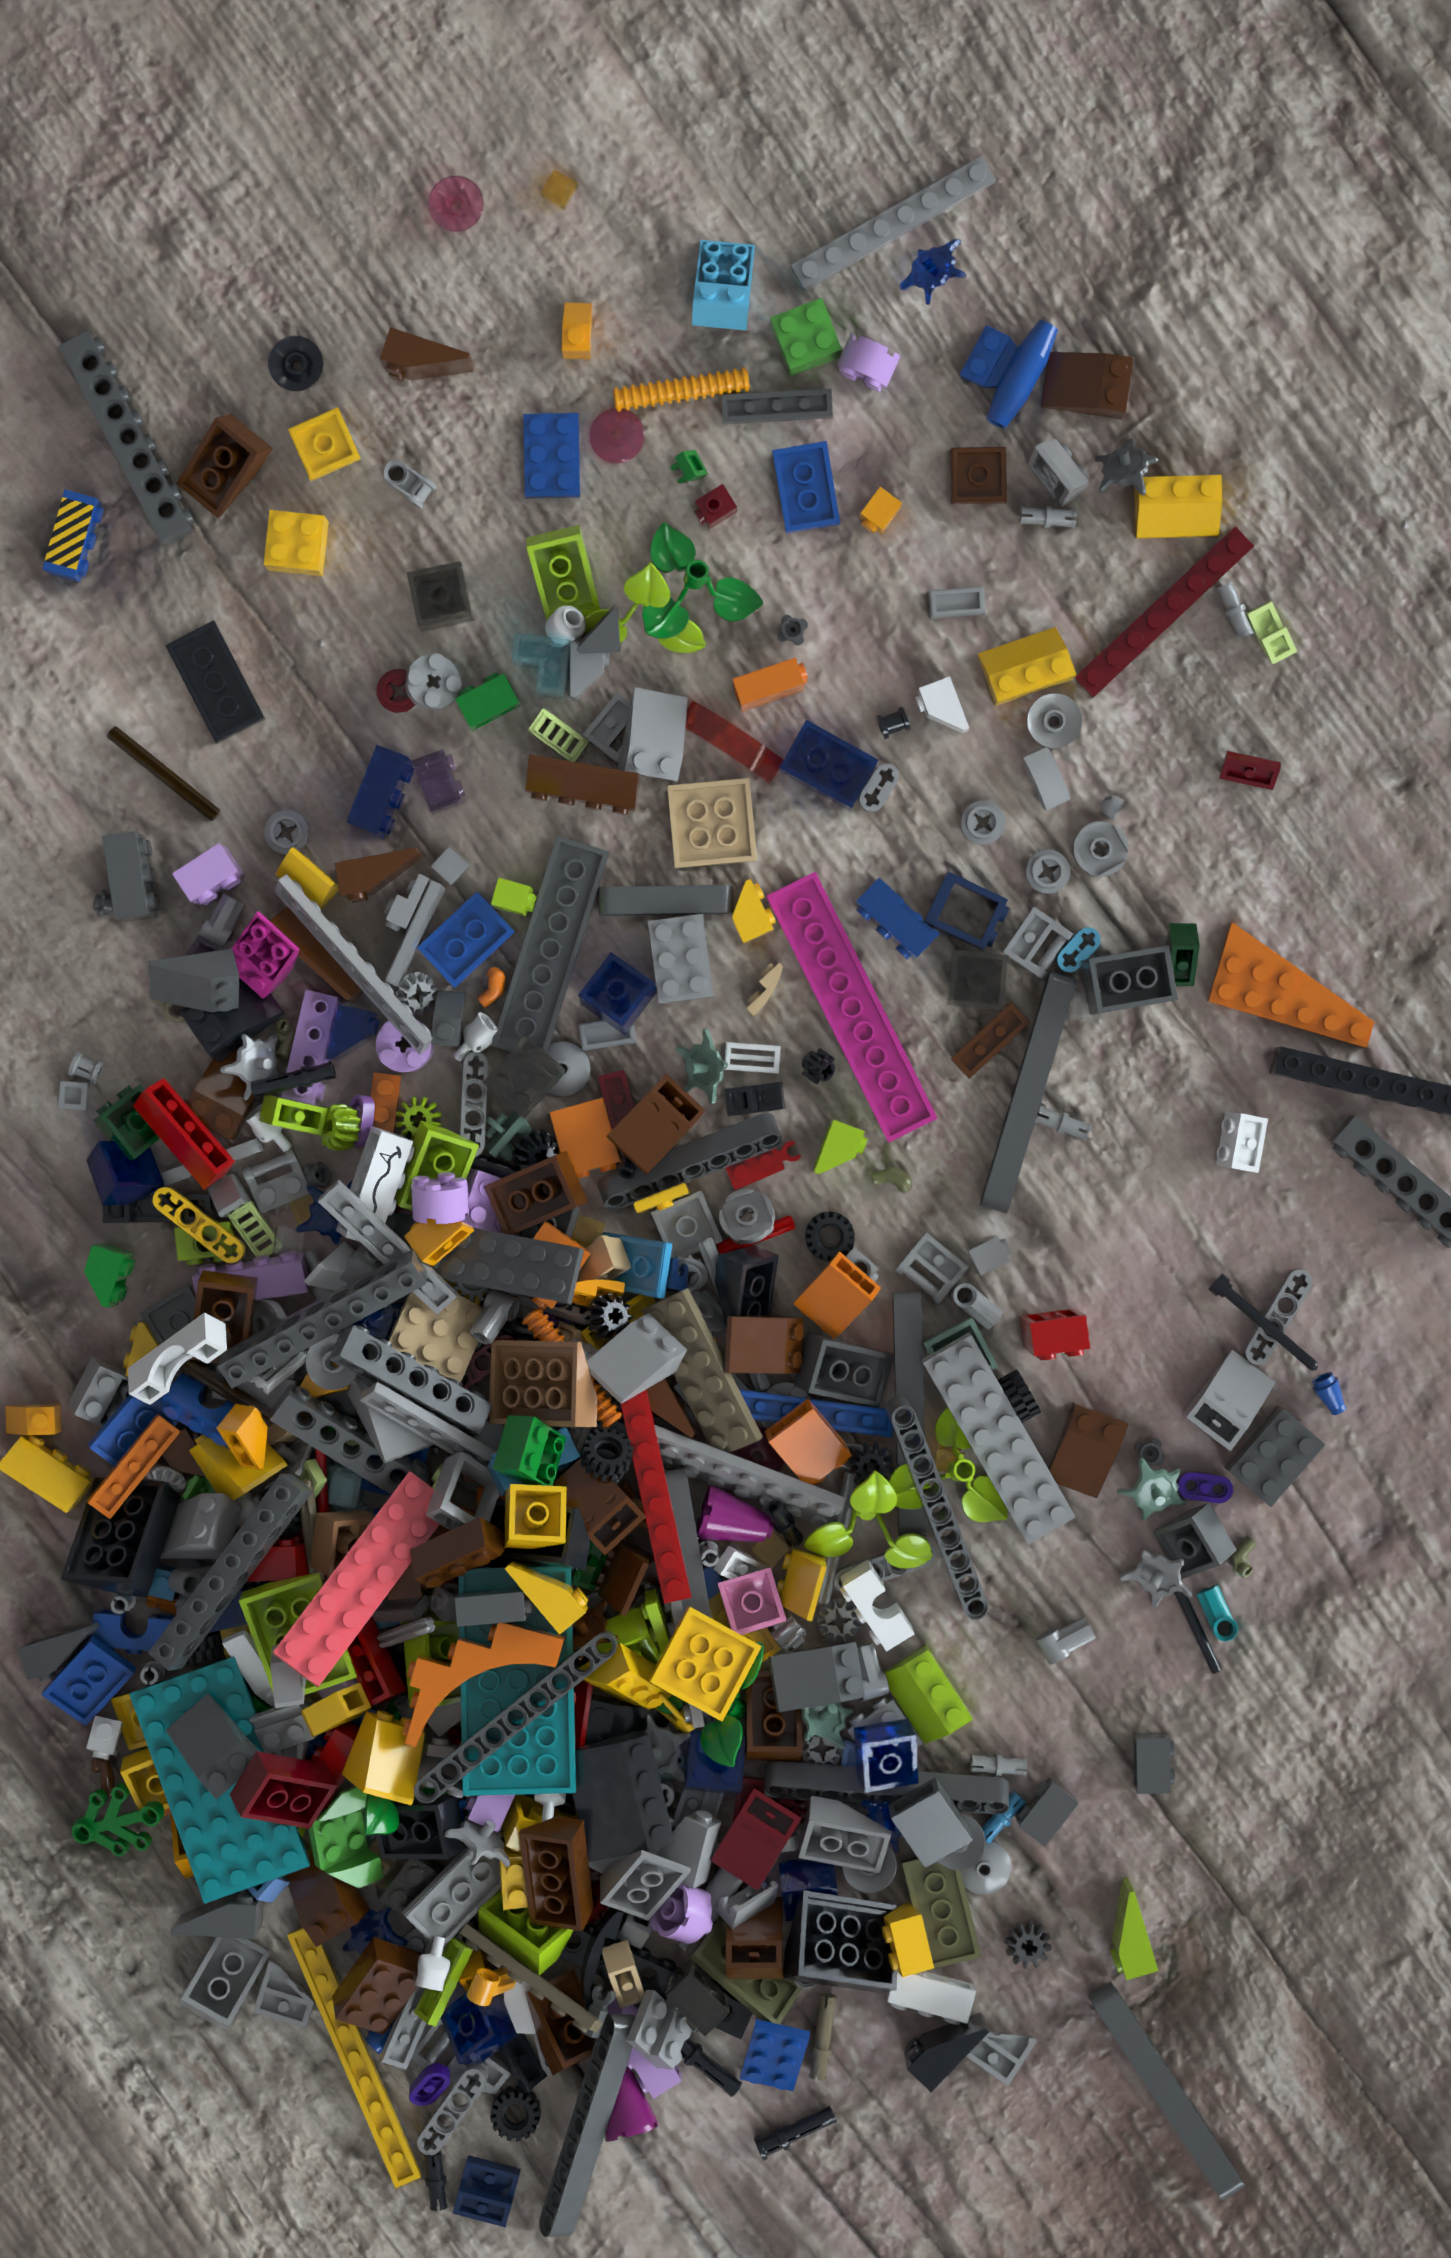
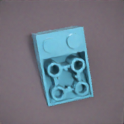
(723, 285)

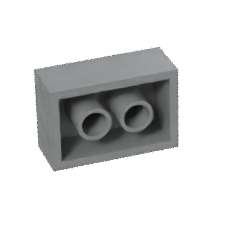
(680, 959)

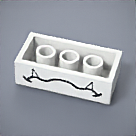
(380, 1173)

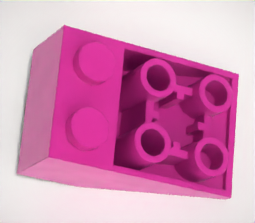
(264, 955)

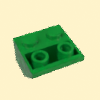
(107, 1272)
(529, 1451)

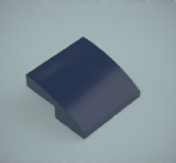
(486, 2191)

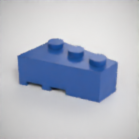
(895, 920)

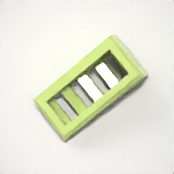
(539, 721)
(241, 1228)

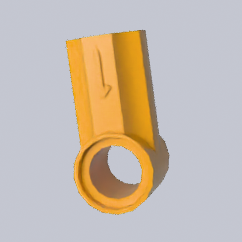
(489, 1984)

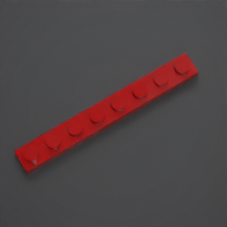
(656, 1498)

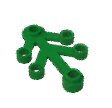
(87, 1830)

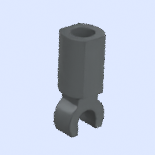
(599, 2008)

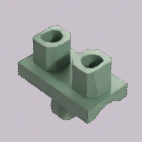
(502, 1131)

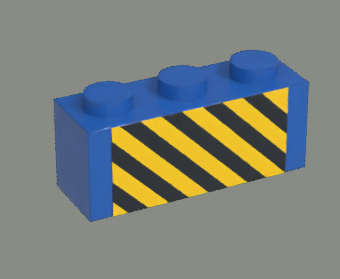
(73, 536)

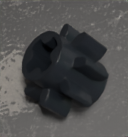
(818, 1066)

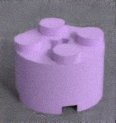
(867, 361)
(392, 1055)
(440, 1198)
(684, 1915)

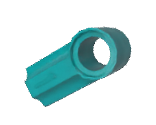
(1216, 1610)

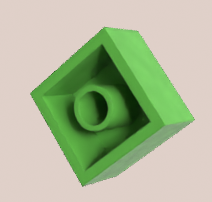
(805, 337)

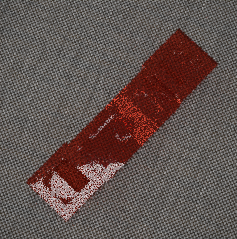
(732, 741)

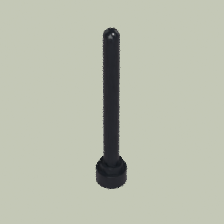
(1224, 1289)

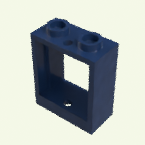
(940, 899)

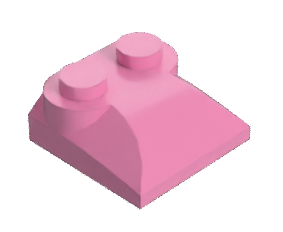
(751, 1602)

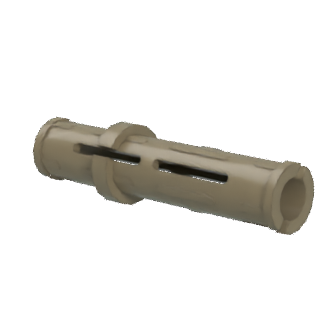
(821, 2047)

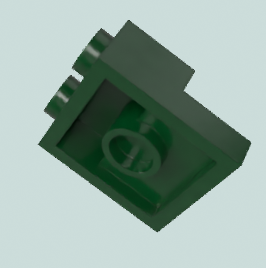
(125, 1124)

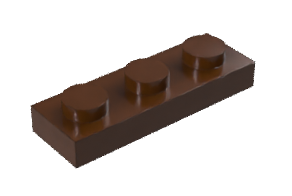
(989, 1040)

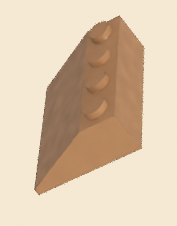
(542, 1382)

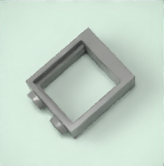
(440, 1507)

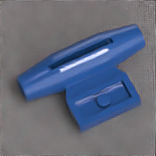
(1008, 368)

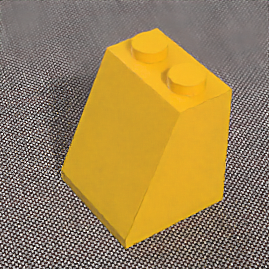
(225, 1471)
(382, 1761)

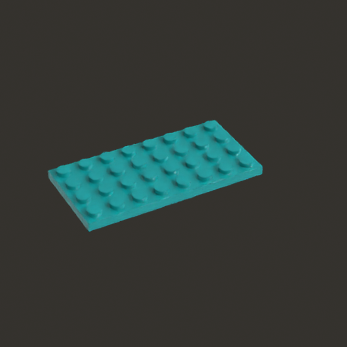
(543, 1752)
(220, 1845)

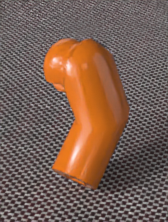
(496, 987)

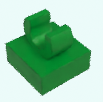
(690, 465)

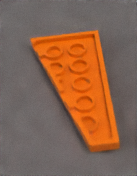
(1270, 987)

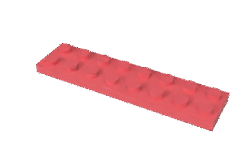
(359, 1582)

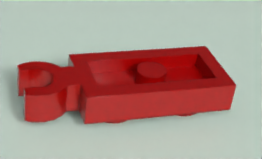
(759, 1166)

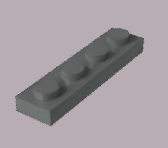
(777, 406)

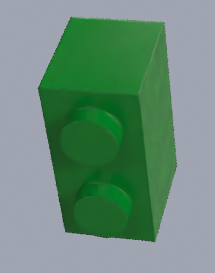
(487, 701)

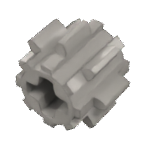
(789, 1633)

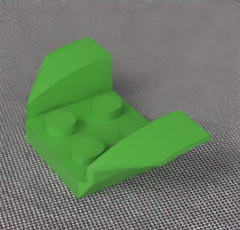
(340, 1841)

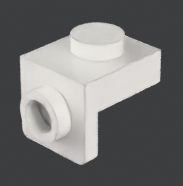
(104, 1737)

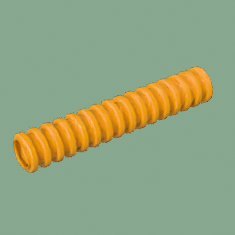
(681, 389)

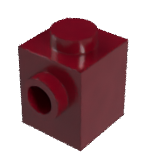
(715, 507)

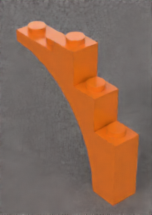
(436, 1679)

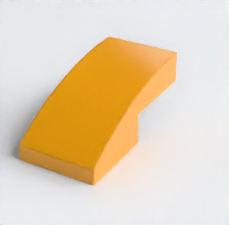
(588, 1290)

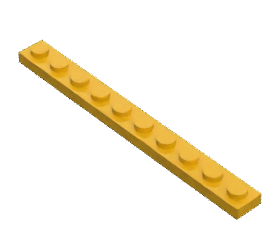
(356, 2062)

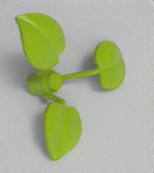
(650, 588)
(981, 1500)
(868, 1501)

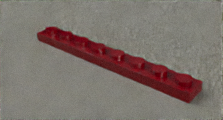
(1164, 612)

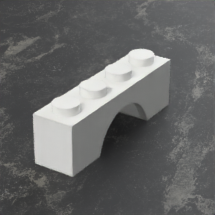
(154, 1372)

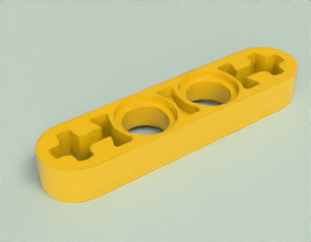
(196, 1228)

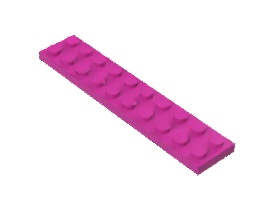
(851, 1007)

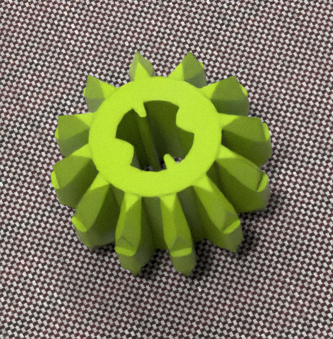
(415, 1110)
(340, 1128)

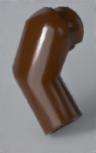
(107, 1777)

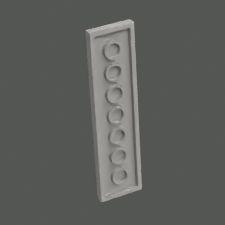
(998, 1438)
(748, 1478)

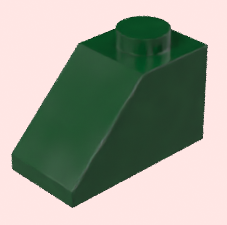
(1184, 951)

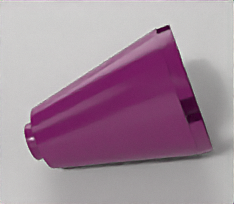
(731, 1519)
(631, 2110)

